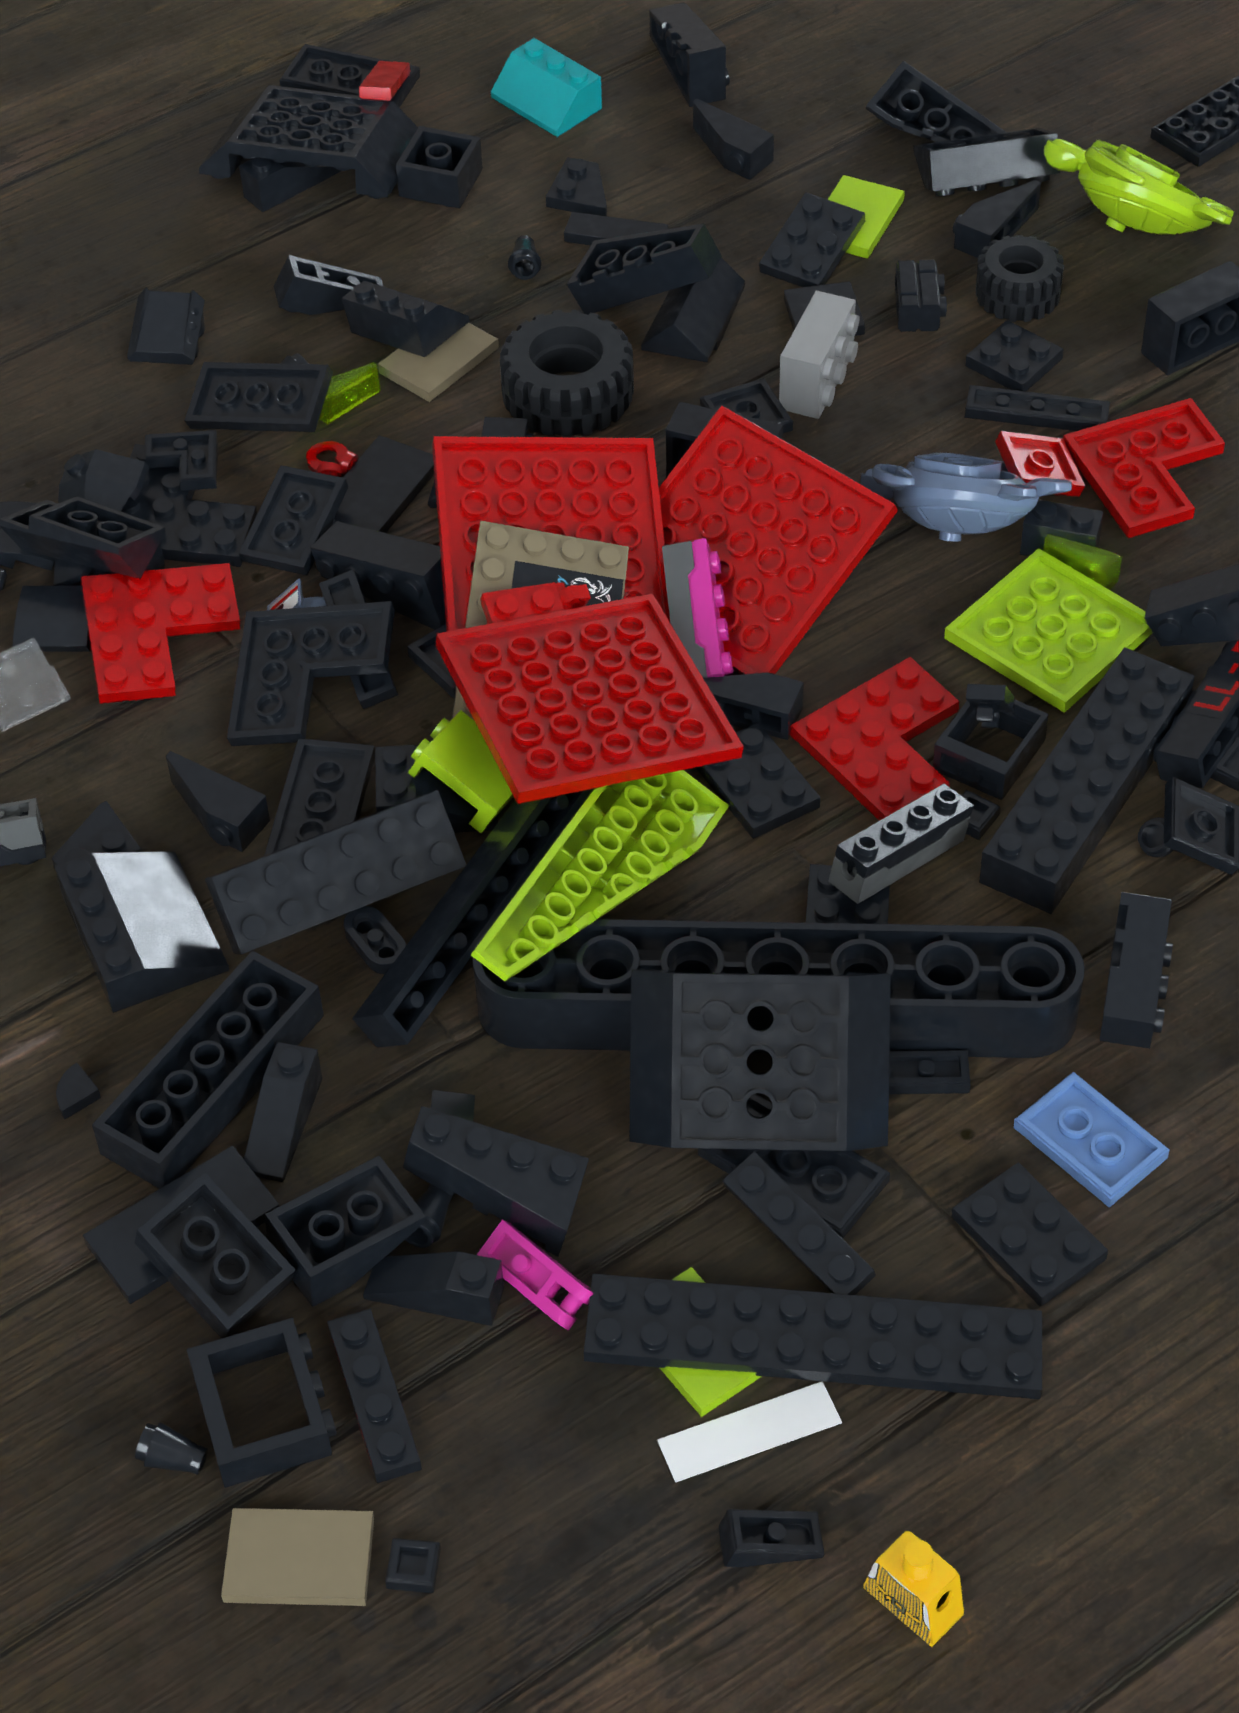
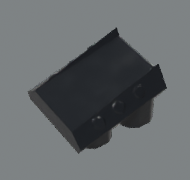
(166, 327)

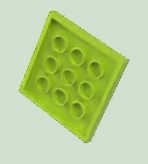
(1049, 629)

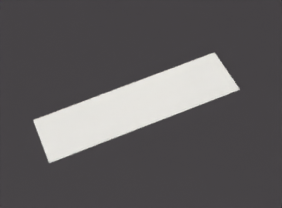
(749, 1431)

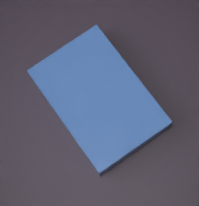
(1091, 1139)

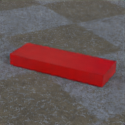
(384, 80)

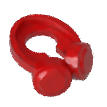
(344, 458)

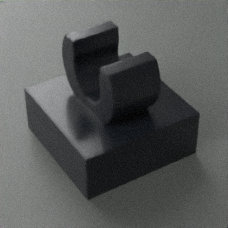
(989, 701)

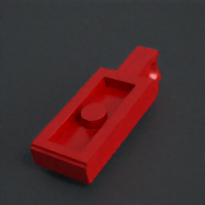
(532, 601)

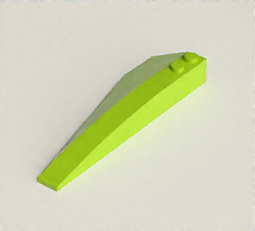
(602, 857)

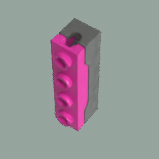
(695, 605)

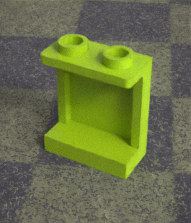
(466, 766)

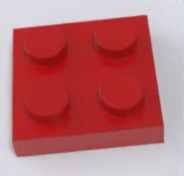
(1039, 457)

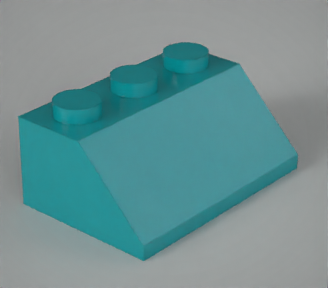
(547, 87)

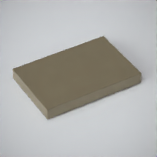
(443, 366)
(298, 1557)

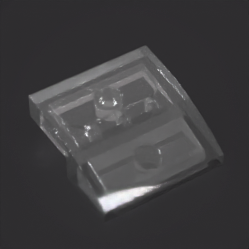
(27, 684)

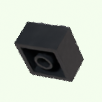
(439, 167)

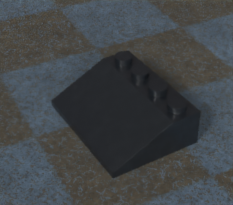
(139, 924)

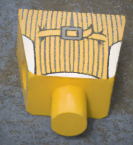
(912, 1583)

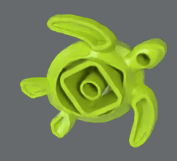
(1135, 189)

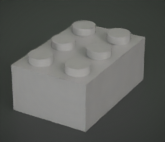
(818, 354)

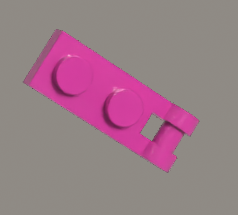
(536, 1274)

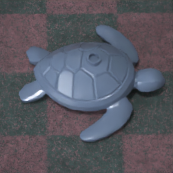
(959, 492)

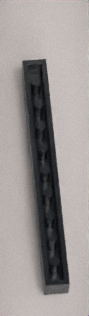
(462, 917)

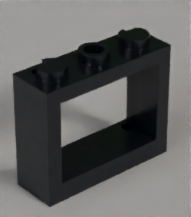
(278, 1451)

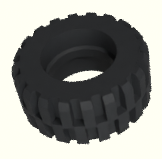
(566, 344)

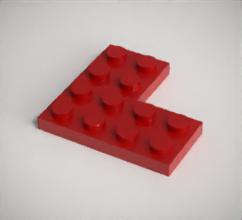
(1130, 462)
(135, 616)
(867, 732)

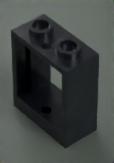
(979, 768)

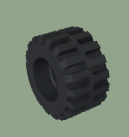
(1019, 278)

